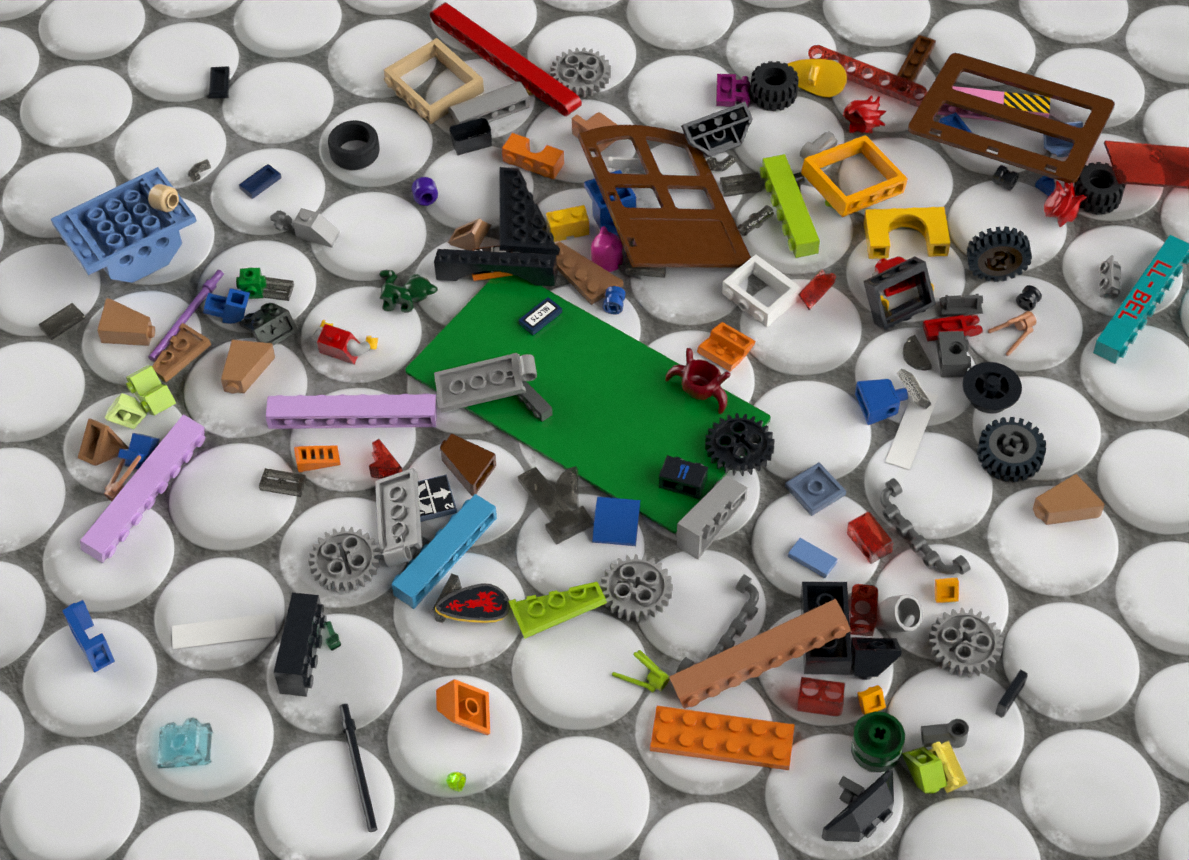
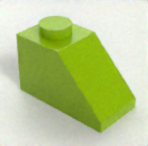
(925, 769)

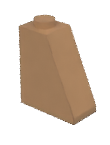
(124, 325)
(245, 364)
(1068, 502)

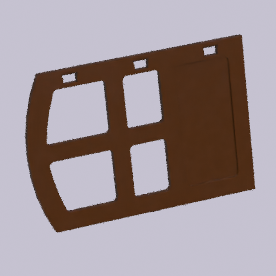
(667, 233)

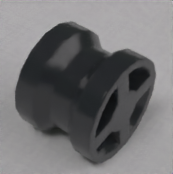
(1028, 298)

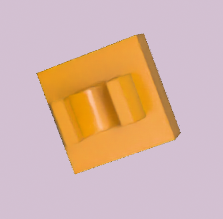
(946, 590)
(871, 699)

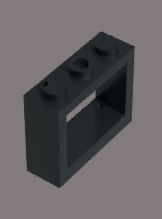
(911, 267)

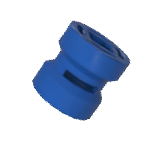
(614, 300)

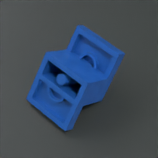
(599, 208)

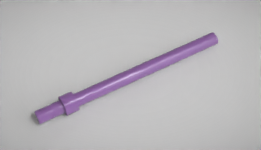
(208, 287)

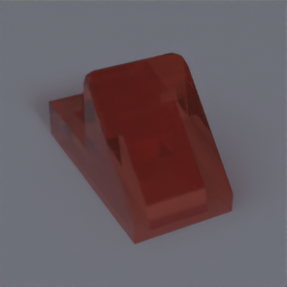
(385, 463)

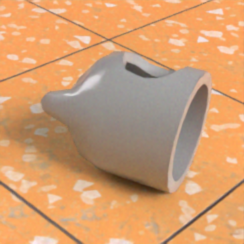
(896, 611)

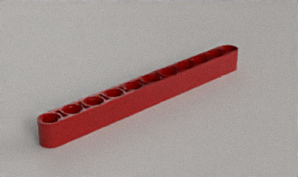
(506, 59)

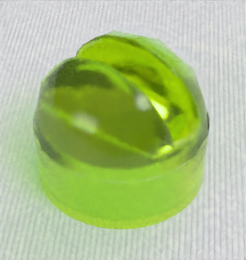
(456, 781)

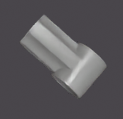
(824, 142)

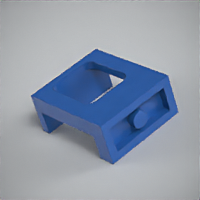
(94, 649)

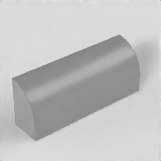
(492, 104)

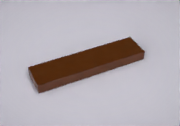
(916, 59)

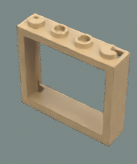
(435, 48)

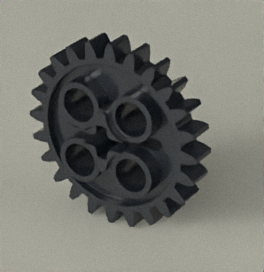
(739, 444)

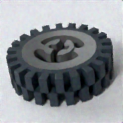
(1012, 438)

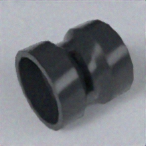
(1005, 177)

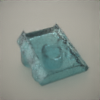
(184, 744)

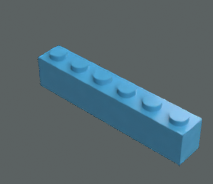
(444, 551)

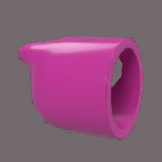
(607, 250)

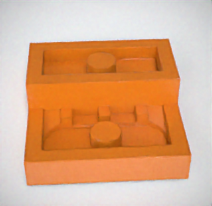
(726, 346)

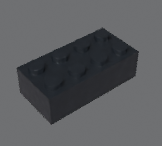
(299, 644)
(835, 655)

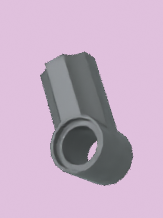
(944, 732)

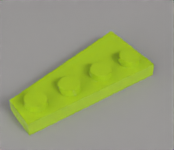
(546, 611)

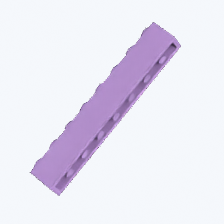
(351, 411)
(142, 489)

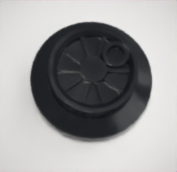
(991, 387)

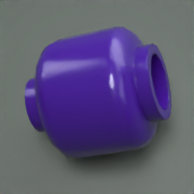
(424, 191)

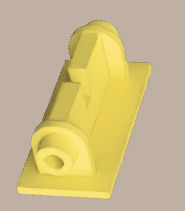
(952, 770)

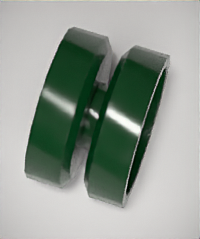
(877, 741)

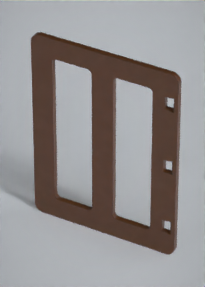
(943, 93)

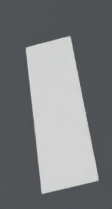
(910, 433)
(223, 631)

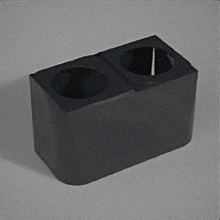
(461, 132)

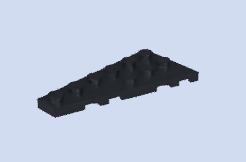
(520, 219)

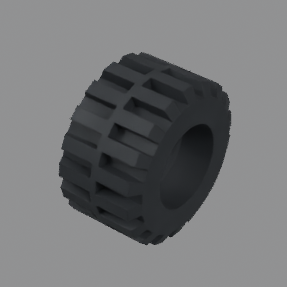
(774, 85)
(1100, 187)

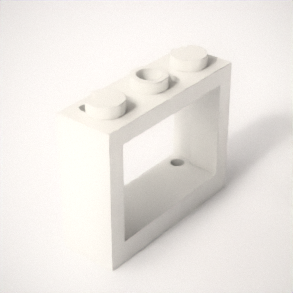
(773, 278)

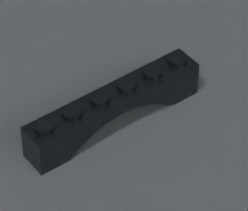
(535, 268)

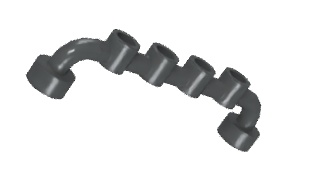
(917, 541)
(737, 625)

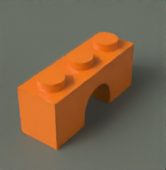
(546, 163)

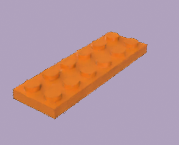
(722, 737)

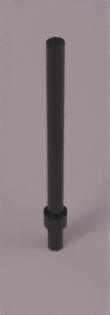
(349, 727)

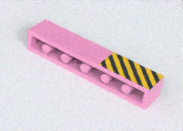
(1030, 103)

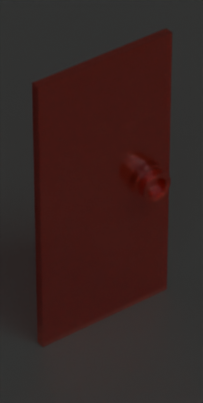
(1149, 164)

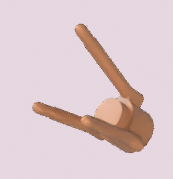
(1022, 322)
(113, 487)

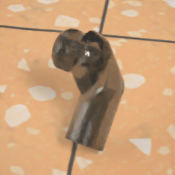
(715, 165)
(199, 167)

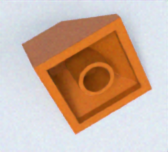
(464, 705)

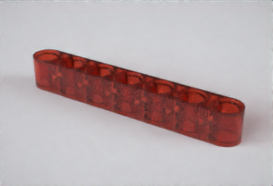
(877, 78)

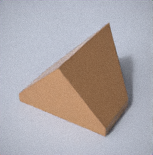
(470, 235)
(99, 443)

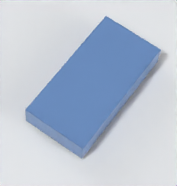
(812, 557)

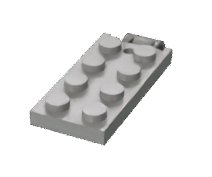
(484, 381)
(398, 517)

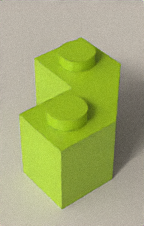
(149, 390)

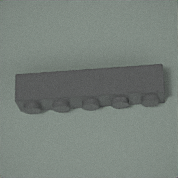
(535, 402)

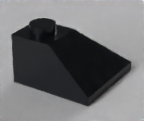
(873, 655)

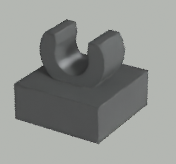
(850, 789)

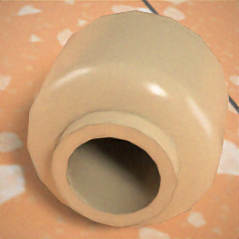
(163, 198)

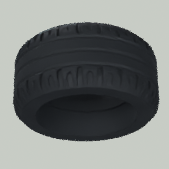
(356, 158)

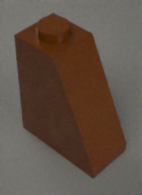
(467, 462)

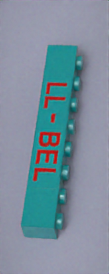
(1142, 300)

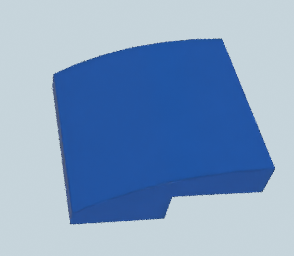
(616, 521)

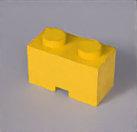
(568, 222)

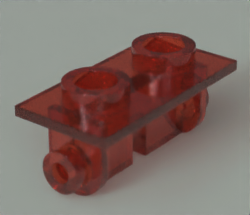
(817, 288)

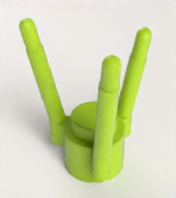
(657, 678)

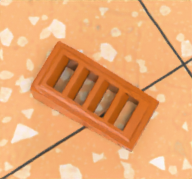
(313, 464)

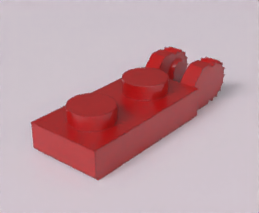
(955, 323)

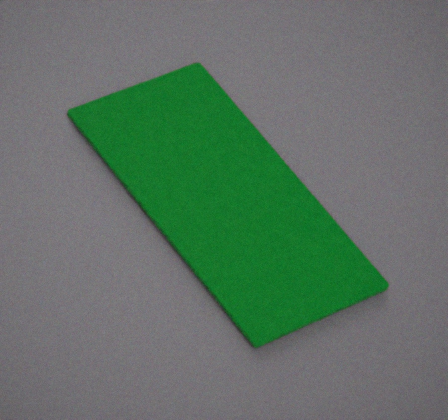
(604, 390)

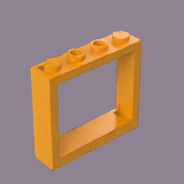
(857, 201)

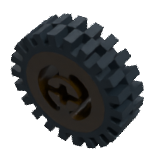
(999, 254)

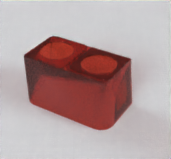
(869, 537)
(866, 593)
(813, 704)

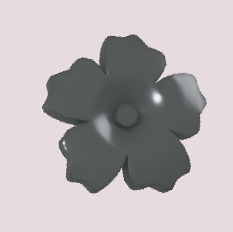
(281, 220)

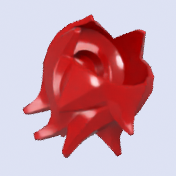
(864, 115)
(1063, 203)

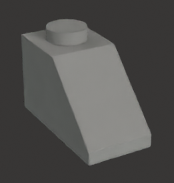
(315, 228)

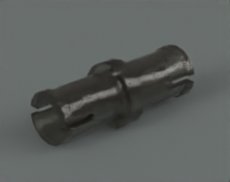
(755, 220)

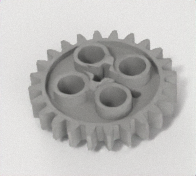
(582, 71)
(324, 565)
(636, 587)
(977, 656)

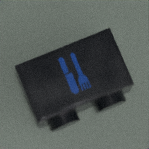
(683, 477)

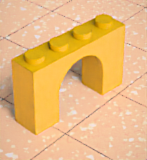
(927, 220)

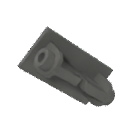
(961, 305)

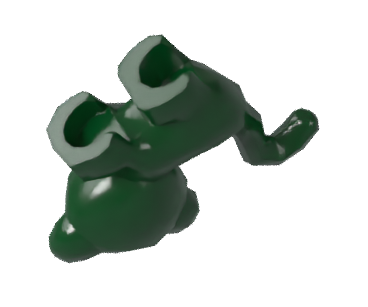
(414, 290)

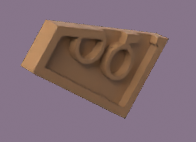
(182, 351)

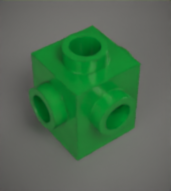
(251, 281)

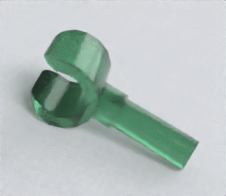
(333, 641)

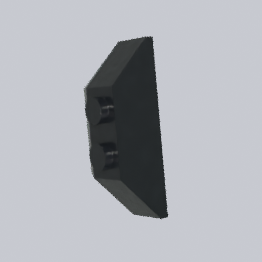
(719, 130)
(864, 813)

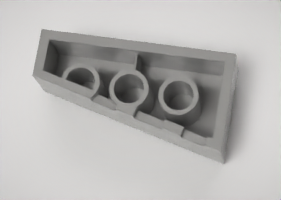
(710, 516)

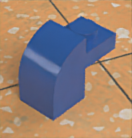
(229, 308)
(139, 445)

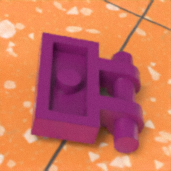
(726, 90)

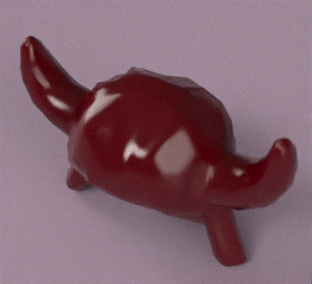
(701, 379)

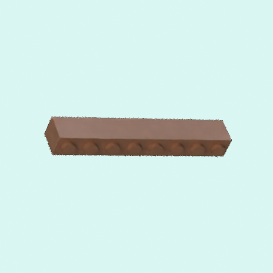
(760, 654)

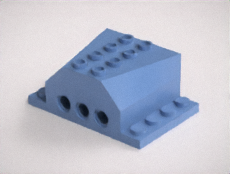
(124, 231)

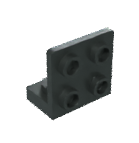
(270, 323)

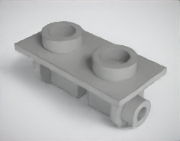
(1109, 277)

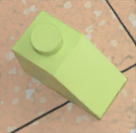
(126, 411)

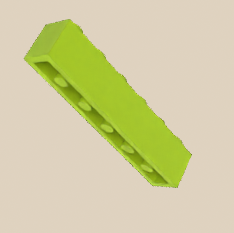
(790, 206)

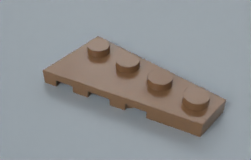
(584, 274)

